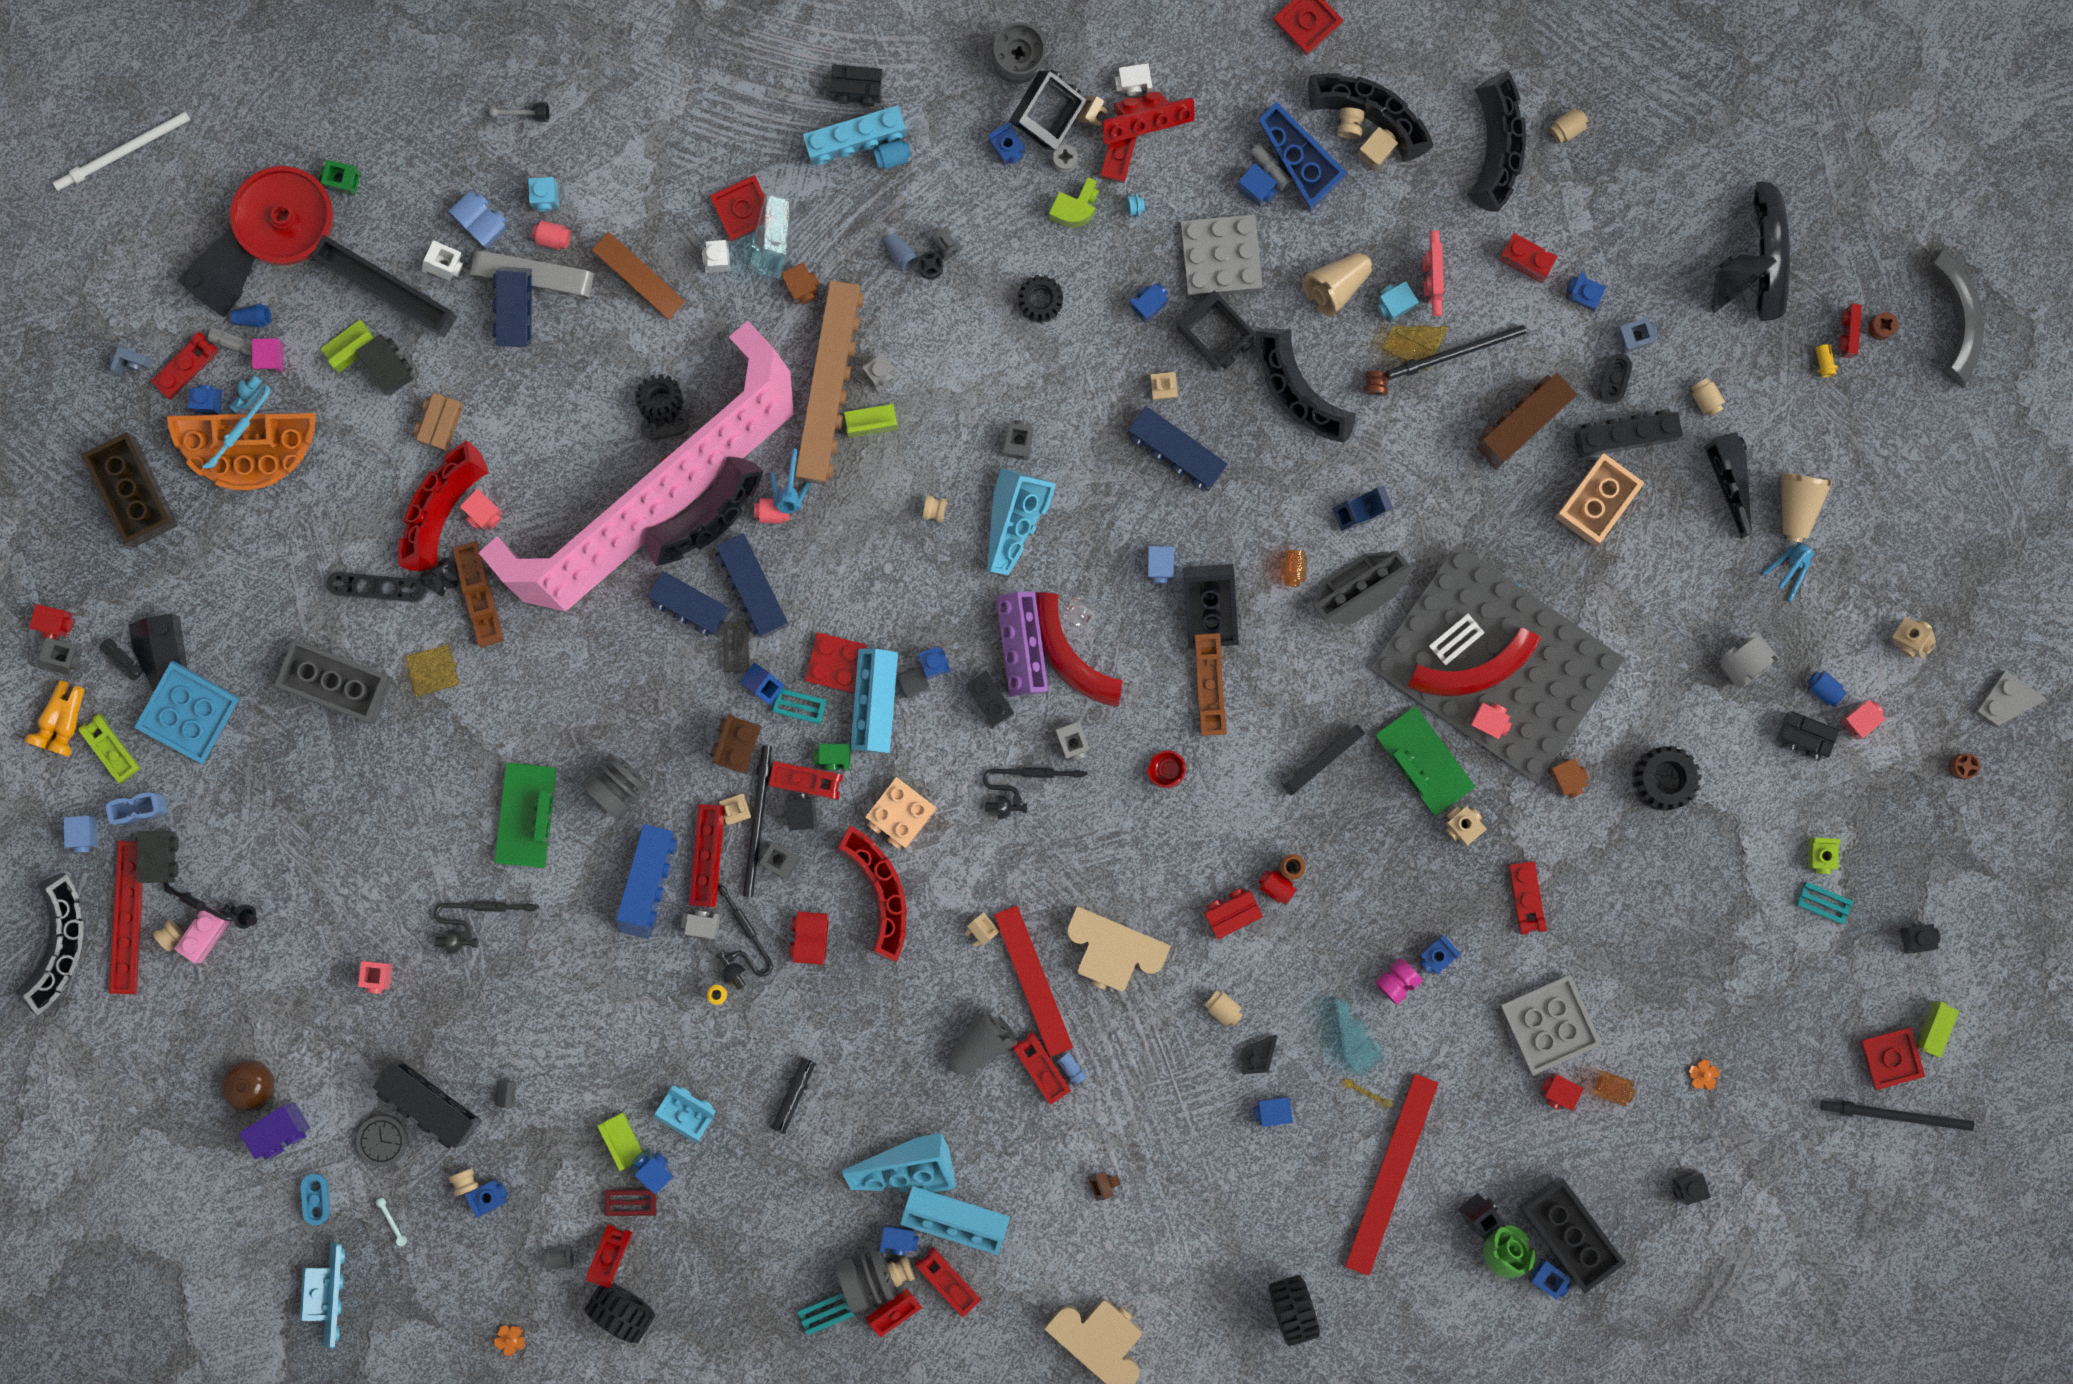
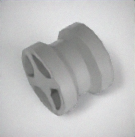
(1065, 164)

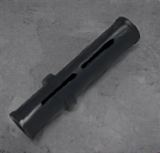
(797, 1086)

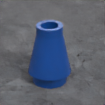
(254, 316)

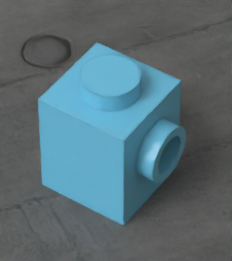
(543, 194)
(1396, 301)

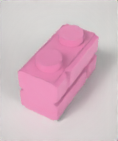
(201, 936)

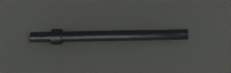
(1412, 367)
(763, 772)
(1847, 1108)

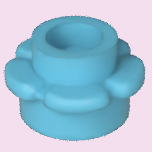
(1135, 205)

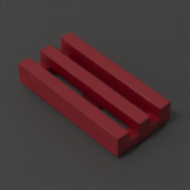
(653, 1202)

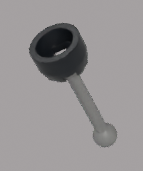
(539, 112)

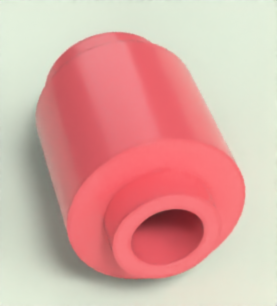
(551, 235)
(768, 513)

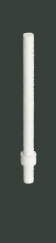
(78, 173)

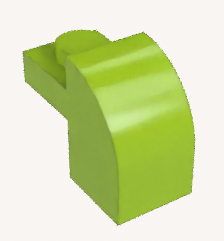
(1075, 212)

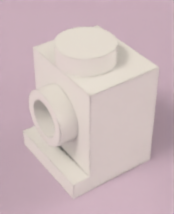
(1133, 80)
(438, 256)
(716, 256)

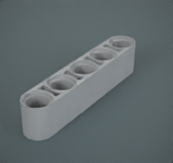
(545, 276)

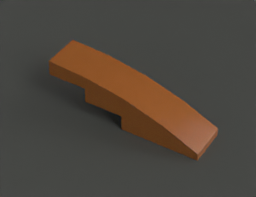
(638, 275)
(478, 594)

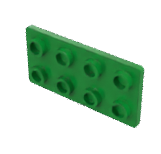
(1425, 761)
(525, 815)

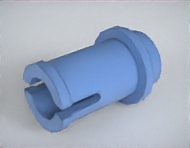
(1072, 1069)

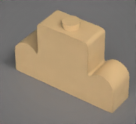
(1113, 950)
(1099, 1340)

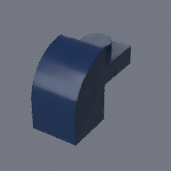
(1362, 508)

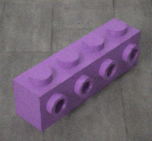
(1022, 644)

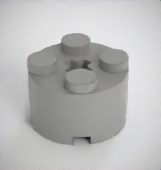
(1749, 661)

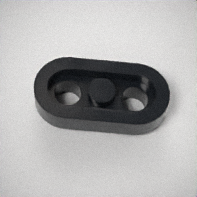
(1615, 379)

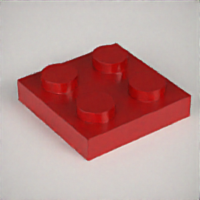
(1308, 22)
(739, 207)
(834, 662)
(1892, 1058)

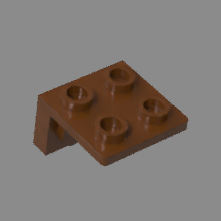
(735, 744)

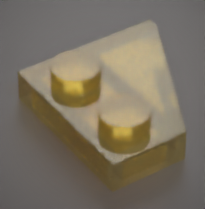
(1414, 342)

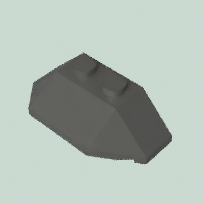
(1361, 587)

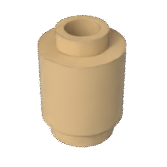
(1569, 125)
(1708, 397)
(1224, 1008)

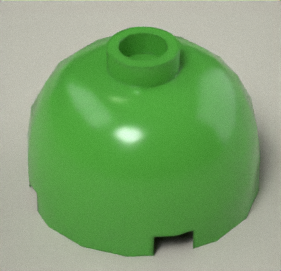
(1508, 1252)

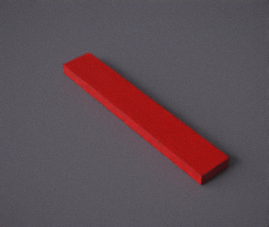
(126, 921)
(1033, 981)

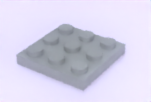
(1221, 255)
(1550, 1024)

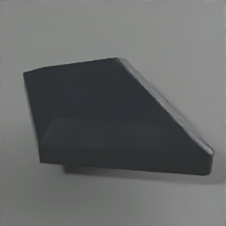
(1258, 1056)

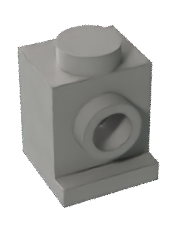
(880, 372)
(1069, 732)
(701, 924)

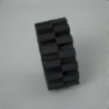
(1047, 285)
(655, 387)

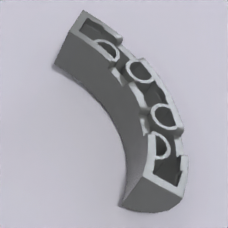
(1967, 315)

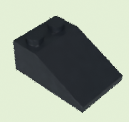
(1211, 603)

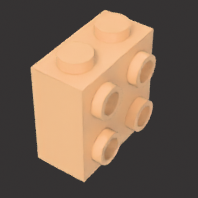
(900, 814)

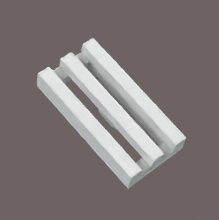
(1473, 625)

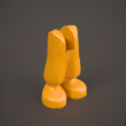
(58, 717)

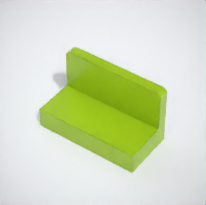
(342, 349)
(871, 420)
(1937, 1028)
(620, 1140)

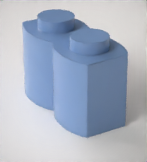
(478, 219)
(141, 806)

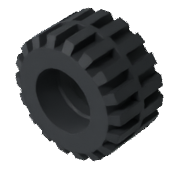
(1687, 778)
(1294, 1310)
(620, 1313)

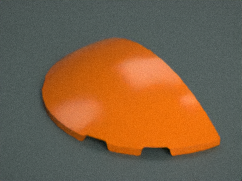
(261, 455)

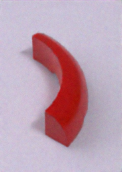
(433, 504)
(1065, 660)
(1480, 677)
(885, 888)

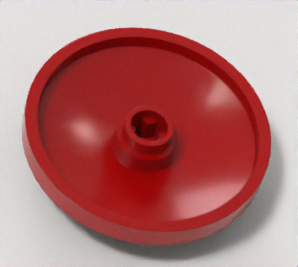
(281, 215)

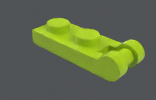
(110, 749)

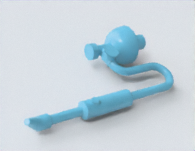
(249, 392)

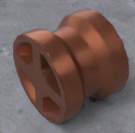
(1878, 329)
(1376, 383)
(1970, 766)

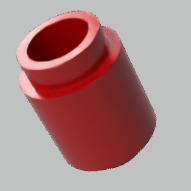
(1277, 886)

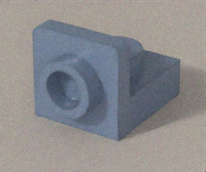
(133, 359)

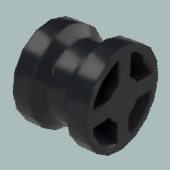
(928, 261)

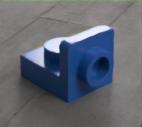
(1585, 291)

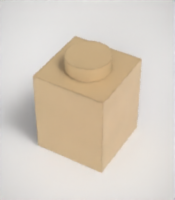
(1378, 148)

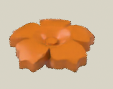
(1704, 1075)
(509, 1339)

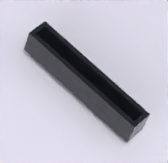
(384, 286)

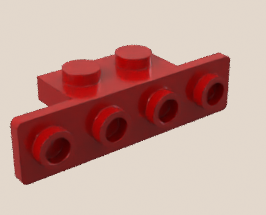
(1146, 115)

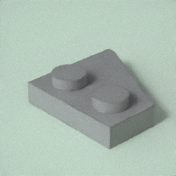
(2007, 699)

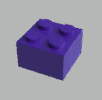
(271, 1133)

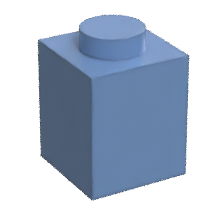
(1160, 564)
(80, 833)

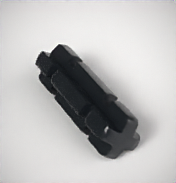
(121, 659)

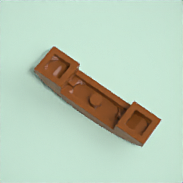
(1210, 684)

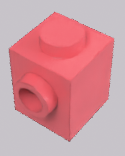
(481, 511)
(1863, 719)
(1491, 720)
(375, 976)

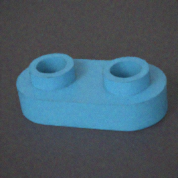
(312, 1199)

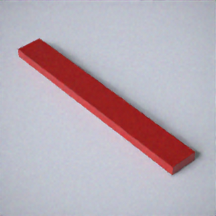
(1391, 1174)

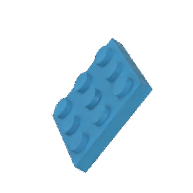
(187, 712)

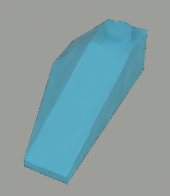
(1015, 510)
(917, 1163)

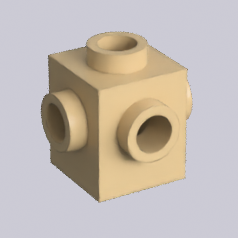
(1914, 638)
(1473, 825)

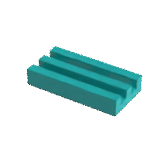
(820, 711)
(1844, 911)
(806, 1321)

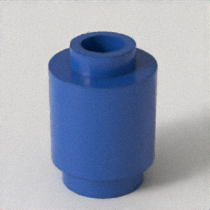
(1826, 688)

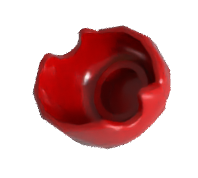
(1166, 769)

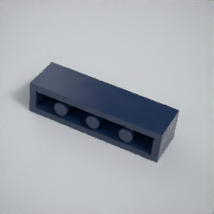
(1177, 449)
(752, 586)

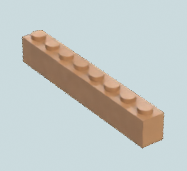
(828, 382)

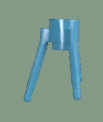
(787, 499)
(1799, 559)

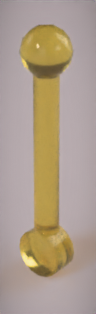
(1348, 1083)

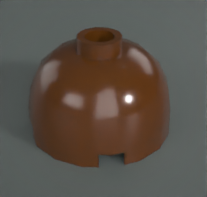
(248, 1085)

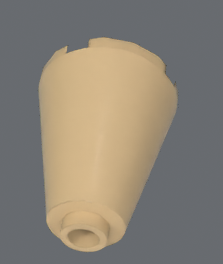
(1336, 282)
(1801, 503)

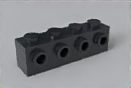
(1628, 434)

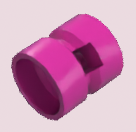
(1398, 981)

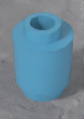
(892, 154)

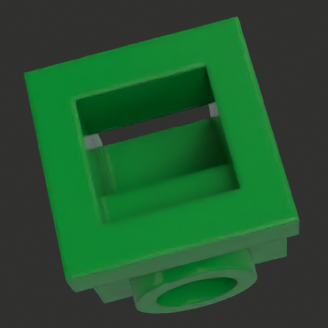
(332, 170)
(833, 756)

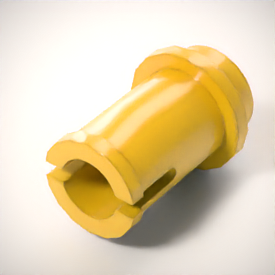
(1826, 361)
(710, 994)

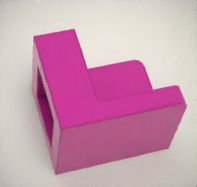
(267, 354)

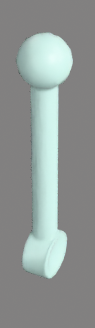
(401, 1240)

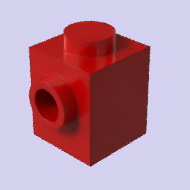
(51, 621)
(1560, 1092)

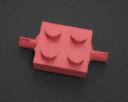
(1433, 266)

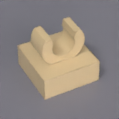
(1090, 110)
(1164, 386)
(736, 809)
(983, 929)

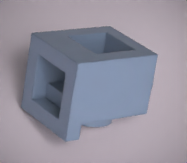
(1646, 330)

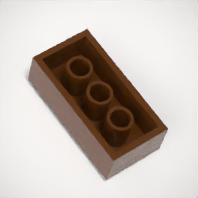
(1522, 424)

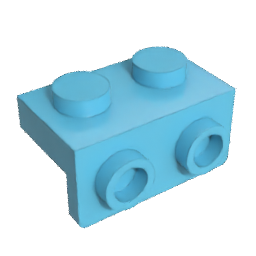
(685, 1113)

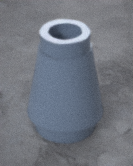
(901, 252)

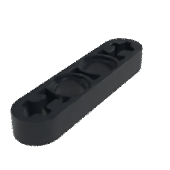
(376, 589)
(1324, 759)

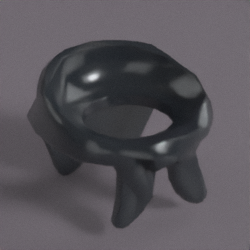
(440, 577)

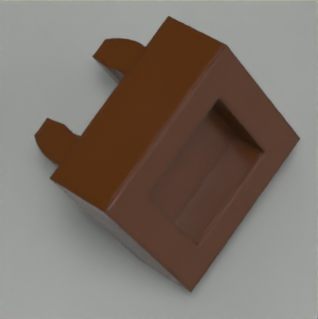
(1102, 1185)

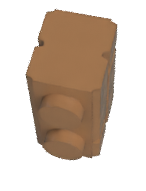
(438, 422)

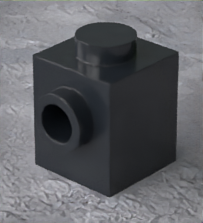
(801, 812)
(1920, 938)
(1690, 1188)
(1481, 1215)

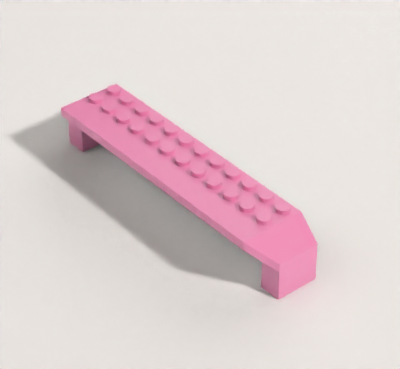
(662, 493)

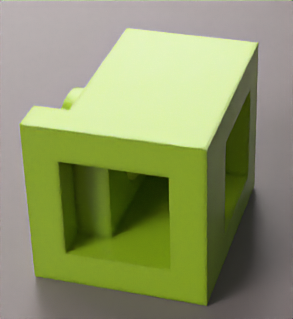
(1816, 847)

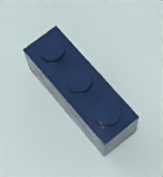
(513, 306)
(688, 604)

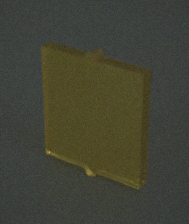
(432, 670)

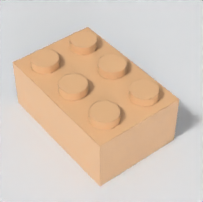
(1599, 500)

